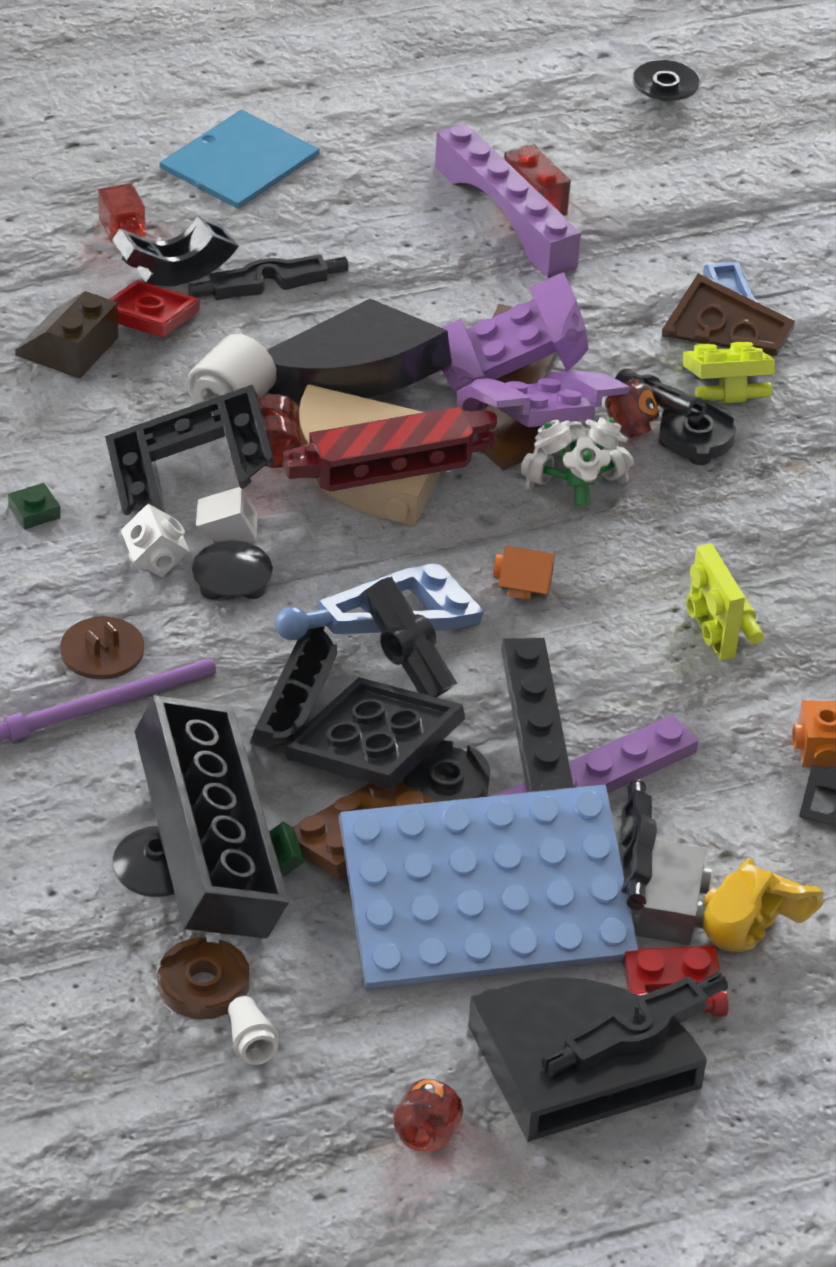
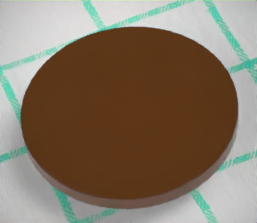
(102, 647)

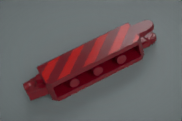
(392, 448)

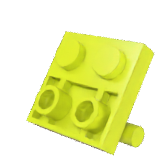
(732, 369)
(719, 604)

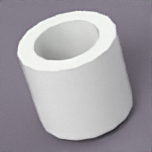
(232, 366)

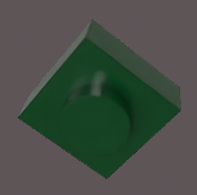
(34, 505)
(286, 848)

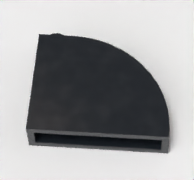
(360, 353)
(530, 1021)

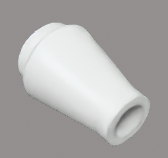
(252, 1033)

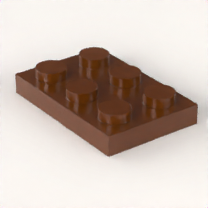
(321, 833)

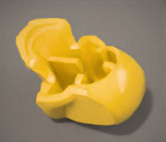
(751, 903)

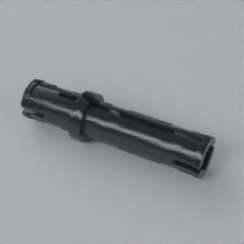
(667, 396)

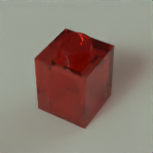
(121, 209)

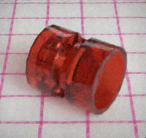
(283, 425)

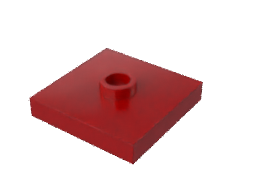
(153, 308)

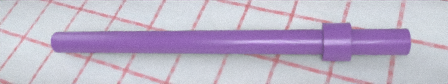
(18, 726)

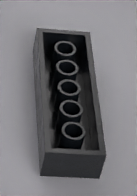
(210, 818)

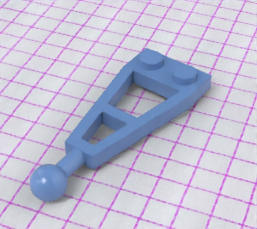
(445, 599)

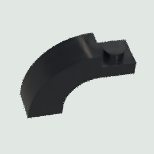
(179, 259)

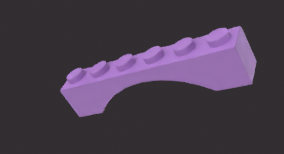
(543, 231)

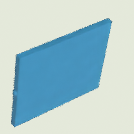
(239, 158)

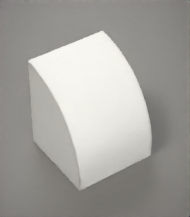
(227, 516)

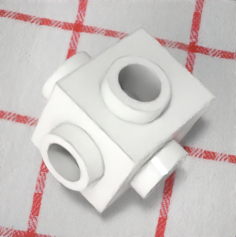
(155, 541)

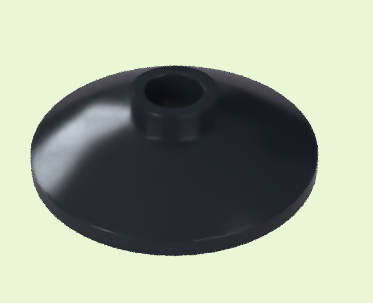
(666, 80)
(142, 863)

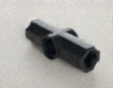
(407, 638)

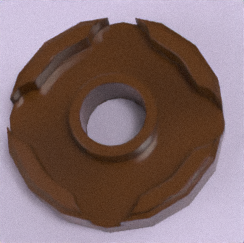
(197, 998)

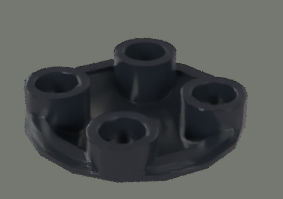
(232, 570)

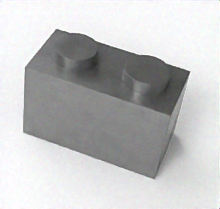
(674, 892)

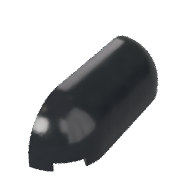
(296, 689)

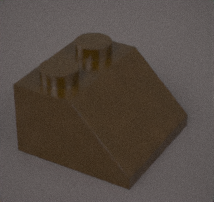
(73, 335)

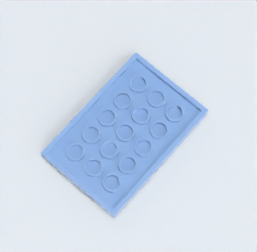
(486, 886)

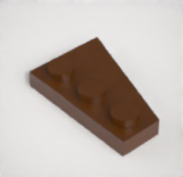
(722, 316)

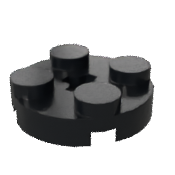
(699, 445)
(467, 767)

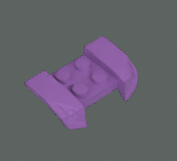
(519, 336)
(558, 397)

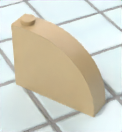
(392, 500)

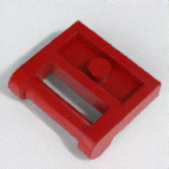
(660, 967)

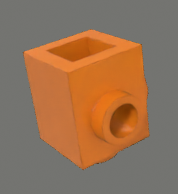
(524, 572)
(816, 733)

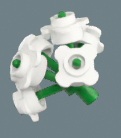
(579, 455)

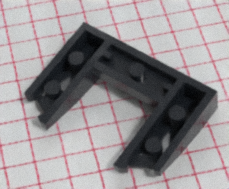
(231, 415)

